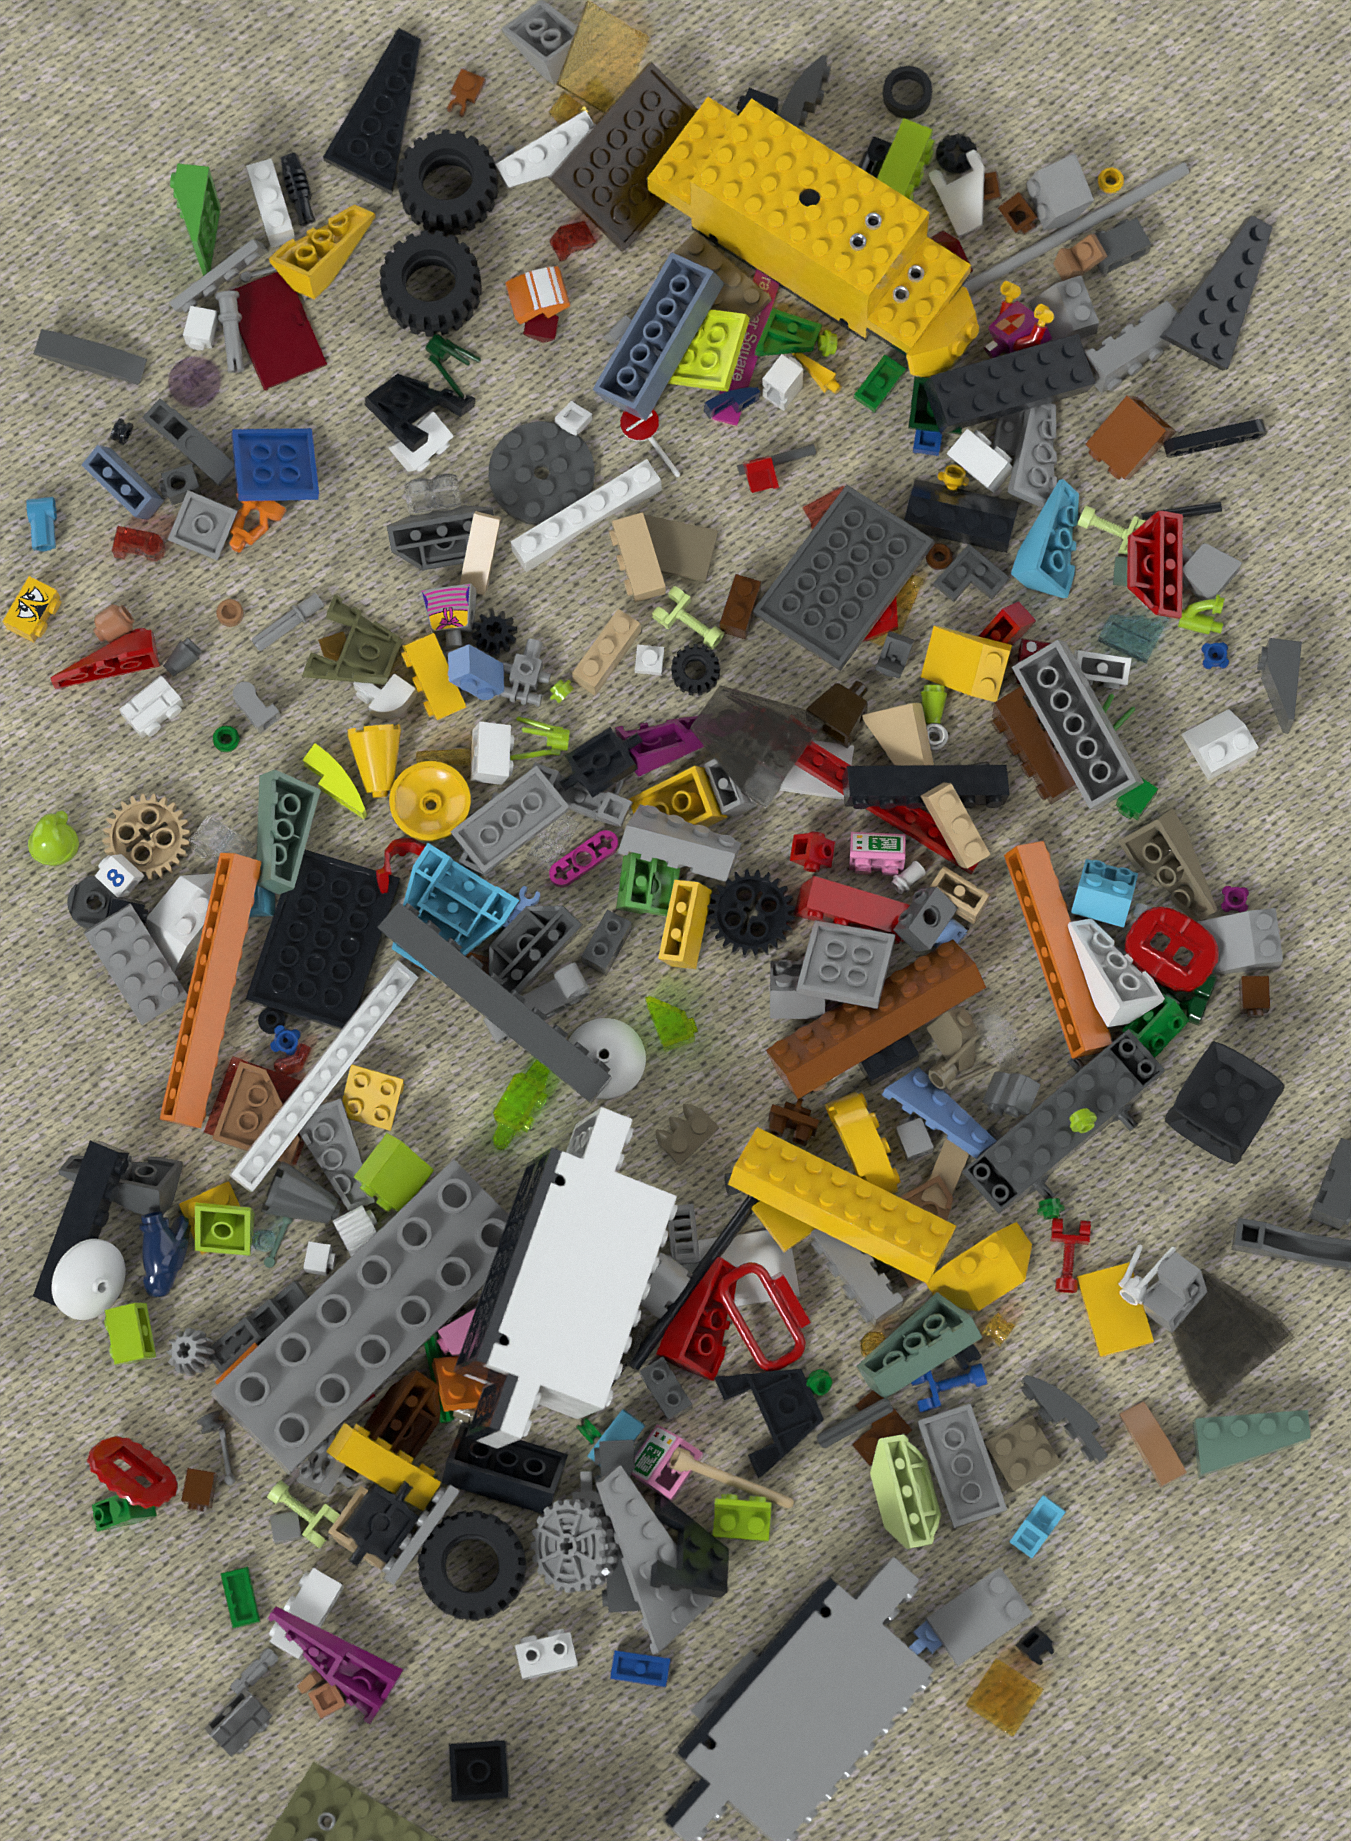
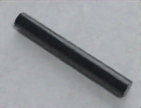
(1189, 511)

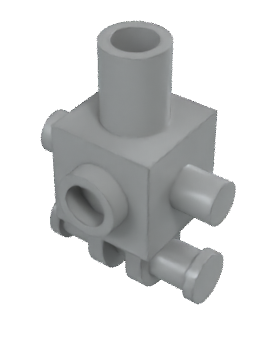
(526, 674)

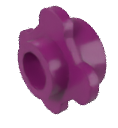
(1241, 895)

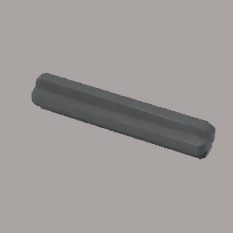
(854, 1423)

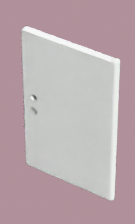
(757, 1248)

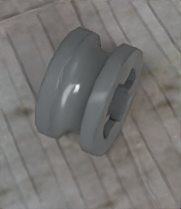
(210, 1422)

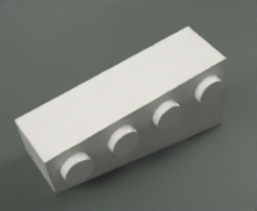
(544, 154)

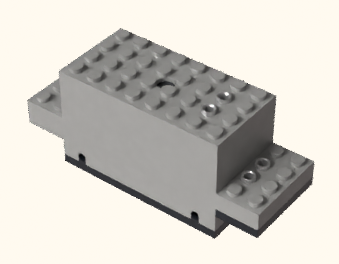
(803, 1711)

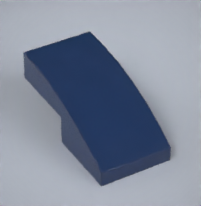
(737, 398)

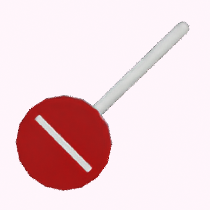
(641, 430)

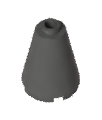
(299, 1197)

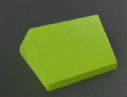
(224, 1229)

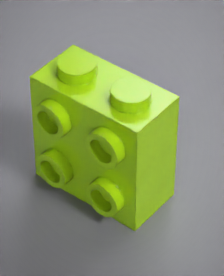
(393, 1174)

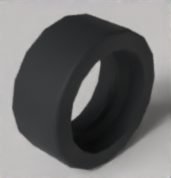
(905, 73)

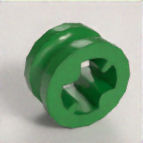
(589, 1431)

